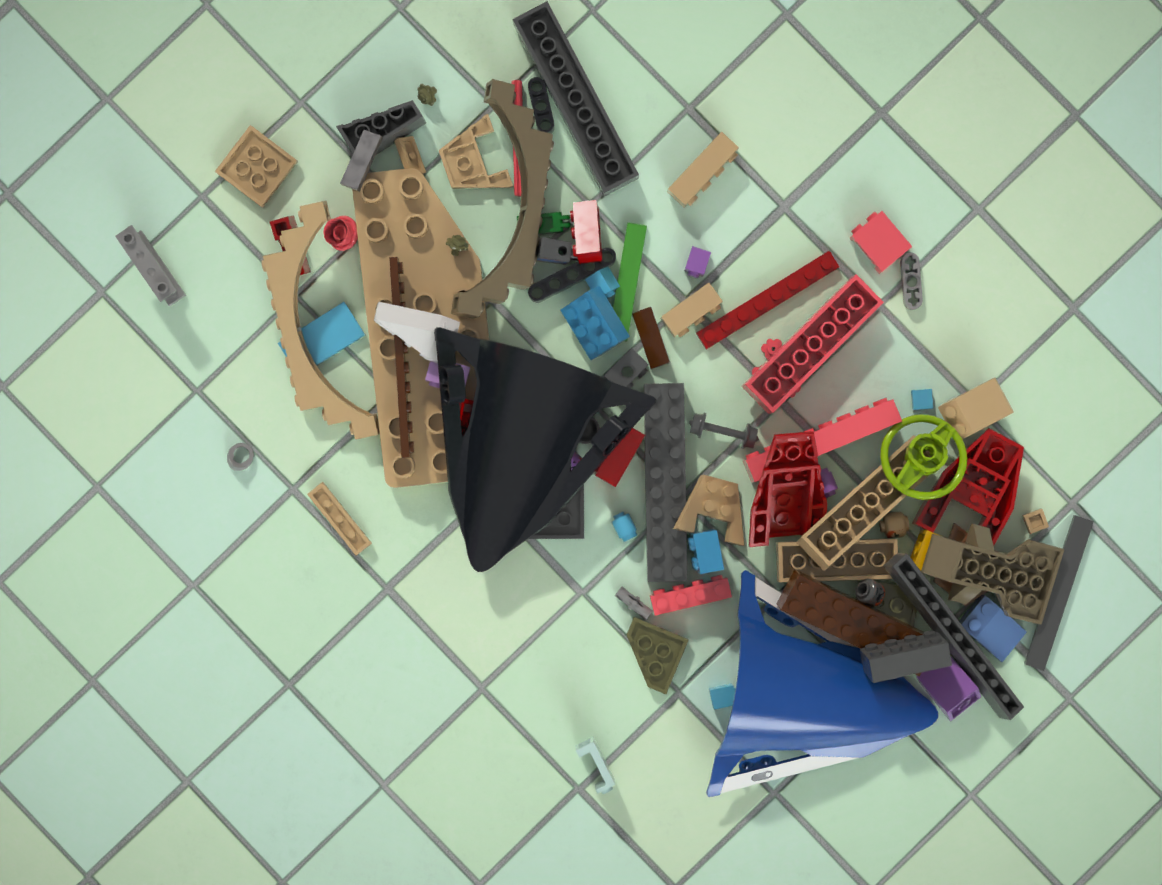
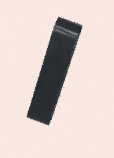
(565, 283)

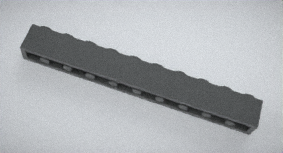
(960, 643)

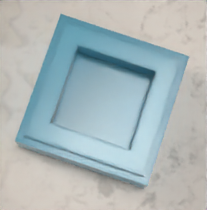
(922, 399)

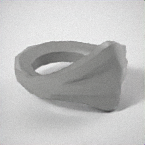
(237, 466)

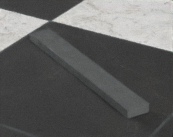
(1046, 632)

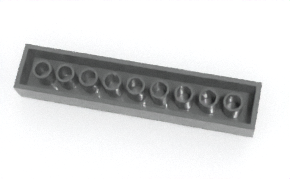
(575, 98)
(665, 483)

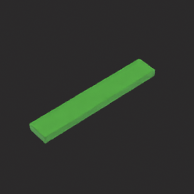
(629, 273)

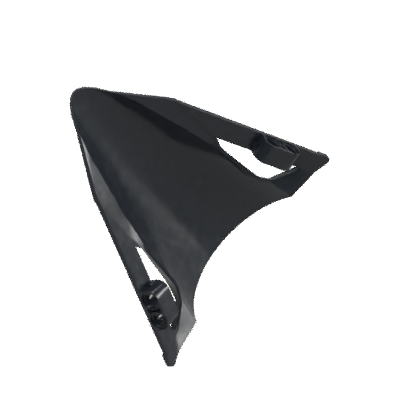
(525, 422)

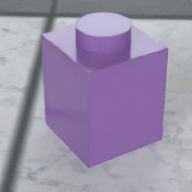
(697, 262)

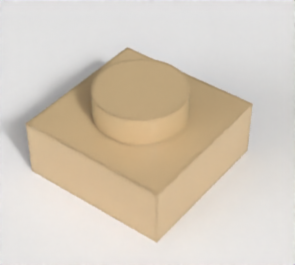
(1035, 521)

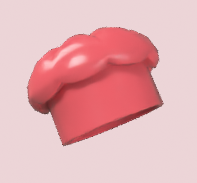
(341, 233)

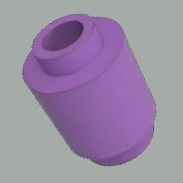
(829, 482)

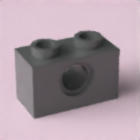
(632, 360)

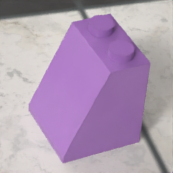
(950, 689)

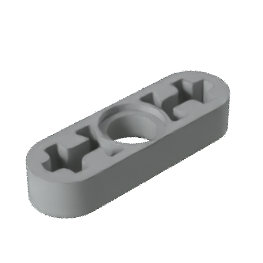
(905, 267)

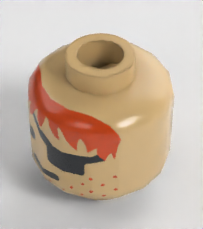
(894, 525)

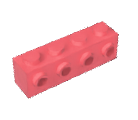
(690, 596)

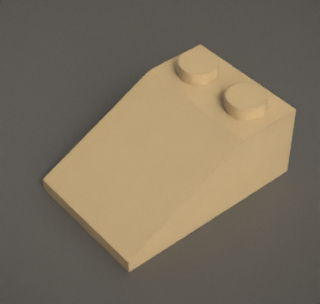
(976, 408)

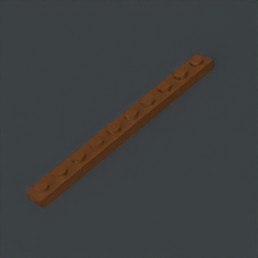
(402, 366)

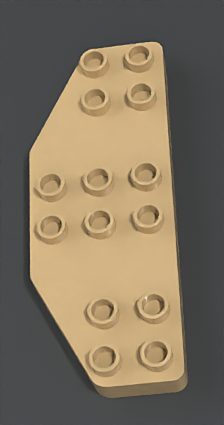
(406, 220)

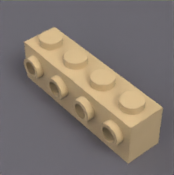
(703, 169)

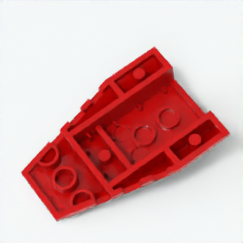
(789, 490)

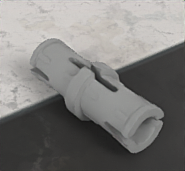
(633, 603)

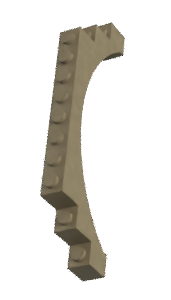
(533, 156)

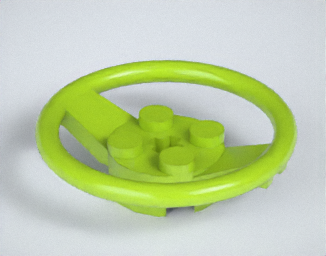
(920, 465)

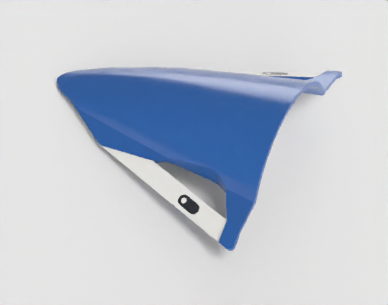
(805, 700)

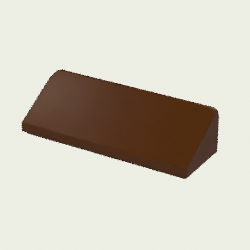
(651, 337)

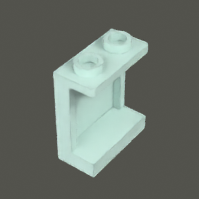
(590, 746)

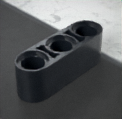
(541, 97)

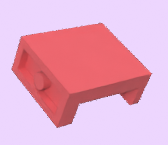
(880, 240)

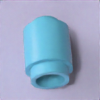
(624, 526)

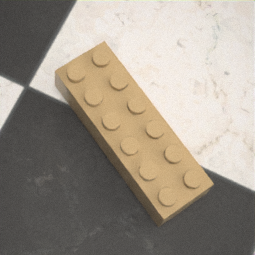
(859, 562)

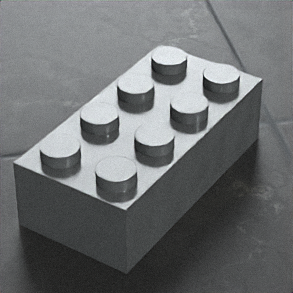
(905, 656)

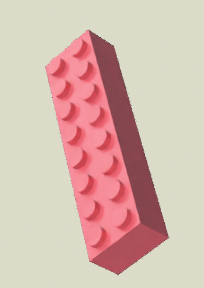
(812, 344)
(837, 434)

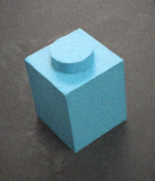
(604, 279)
(722, 696)

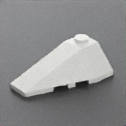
(414, 327)

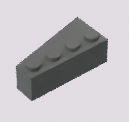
(390, 124)

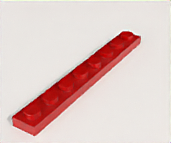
(767, 300)

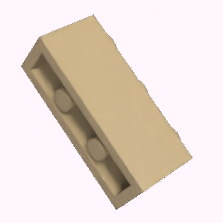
(692, 310)

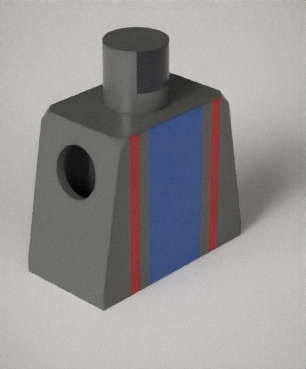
(548, 251)

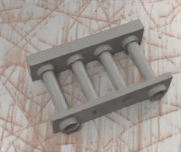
(150, 265)

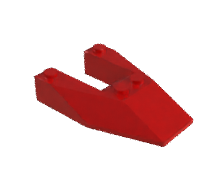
(986, 487)

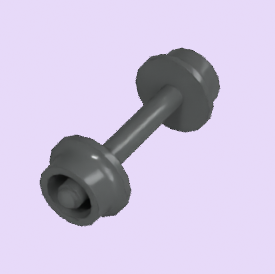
(748, 437)

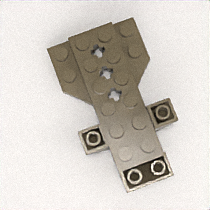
(1019, 578)

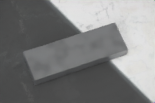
(361, 160)

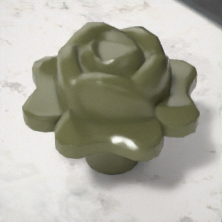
(427, 94)
(457, 244)

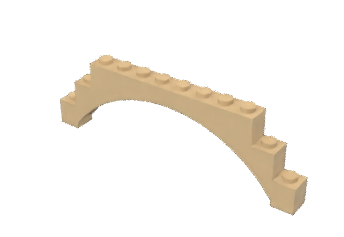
(283, 281)

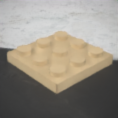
(256, 166)

